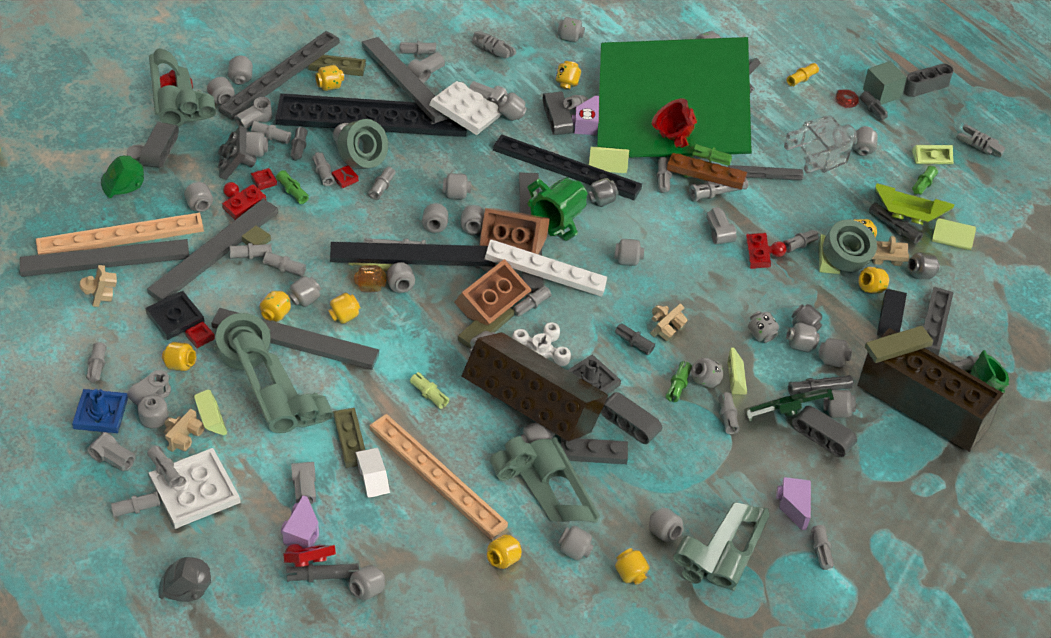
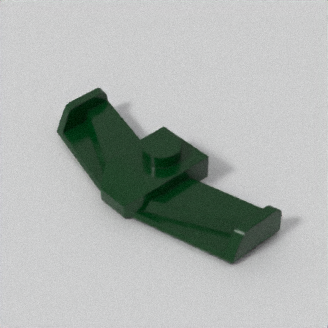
(788, 404)

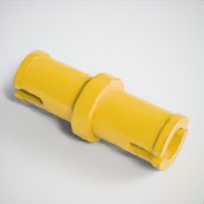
(802, 74)

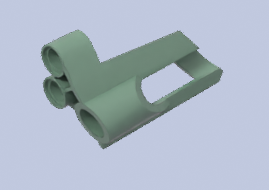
(181, 102)
(280, 402)
(537, 465)
(720, 559)

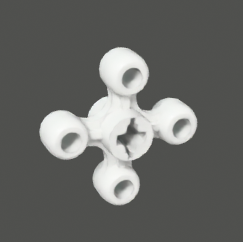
(542, 343)

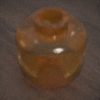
(370, 278)

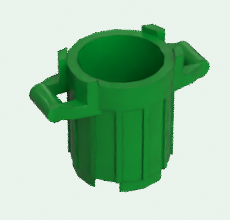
(560, 203)

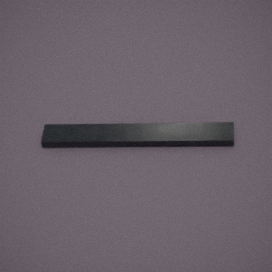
(564, 165)
(409, 254)

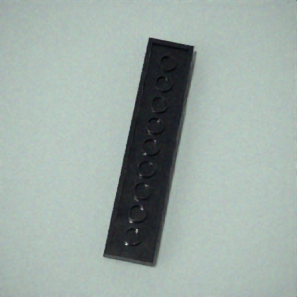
(333, 111)

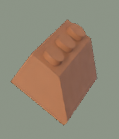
(514, 229)
(492, 294)

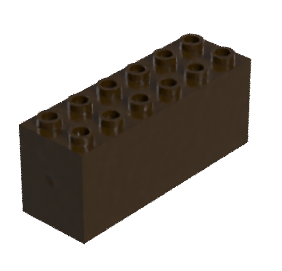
(534, 386)
(933, 394)

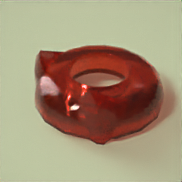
(845, 102)

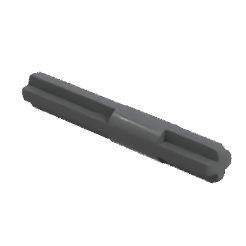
(771, 172)

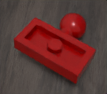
(240, 201)
(760, 252)
(301, 556)

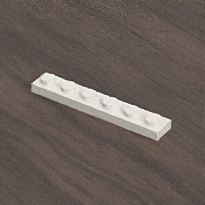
(546, 268)

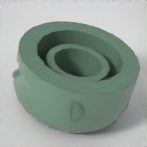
(374, 144)
(854, 236)
(230, 329)

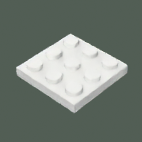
(466, 107)
(202, 491)

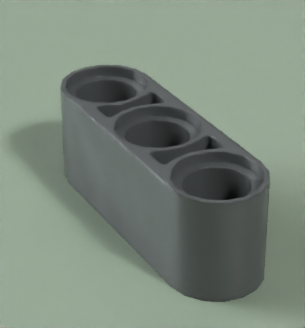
(928, 80)
(557, 115)
(159, 144)
(631, 418)
(824, 431)

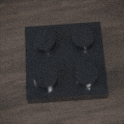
(174, 315)

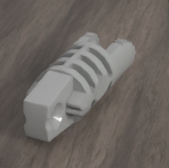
(493, 44)
(981, 141)

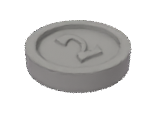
(135, 151)

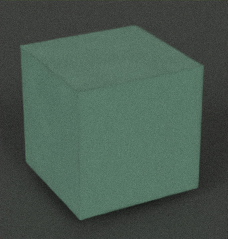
(885, 82)

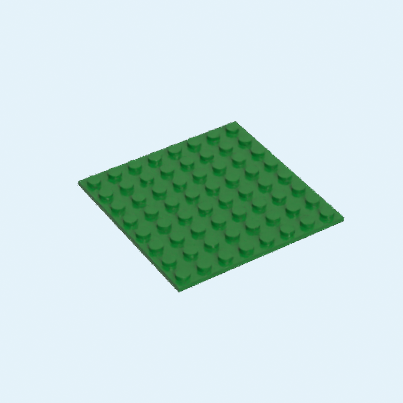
(647, 75)

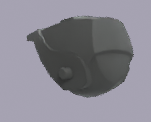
(185, 580)

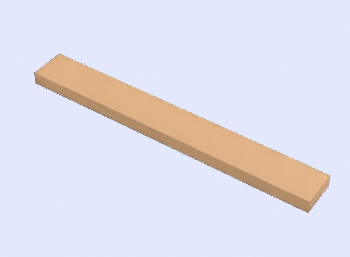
(121, 234)
(439, 476)

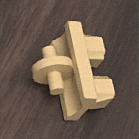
(891, 251)
(100, 286)
(675, 317)
(180, 428)

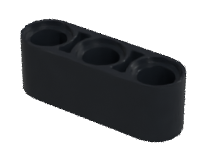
(891, 311)

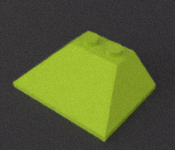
(910, 206)

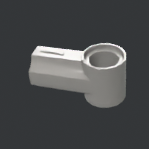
(425, 67)
(488, 93)
(259, 112)
(722, 231)
(107, 449)
(304, 478)

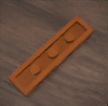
(707, 171)

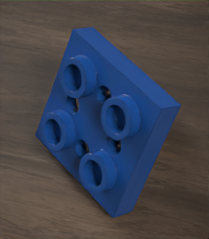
(99, 406)

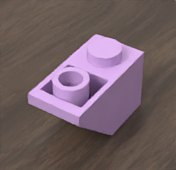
(302, 525)

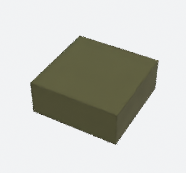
(256, 236)

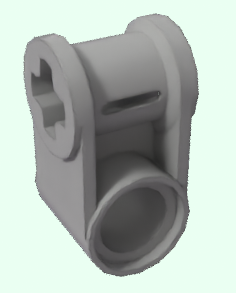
(149, 387)

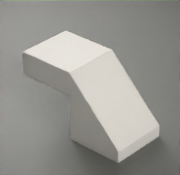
(373, 472)

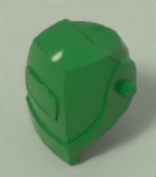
(122, 176)
(990, 372)

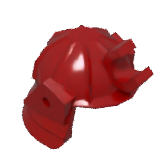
(675, 121)

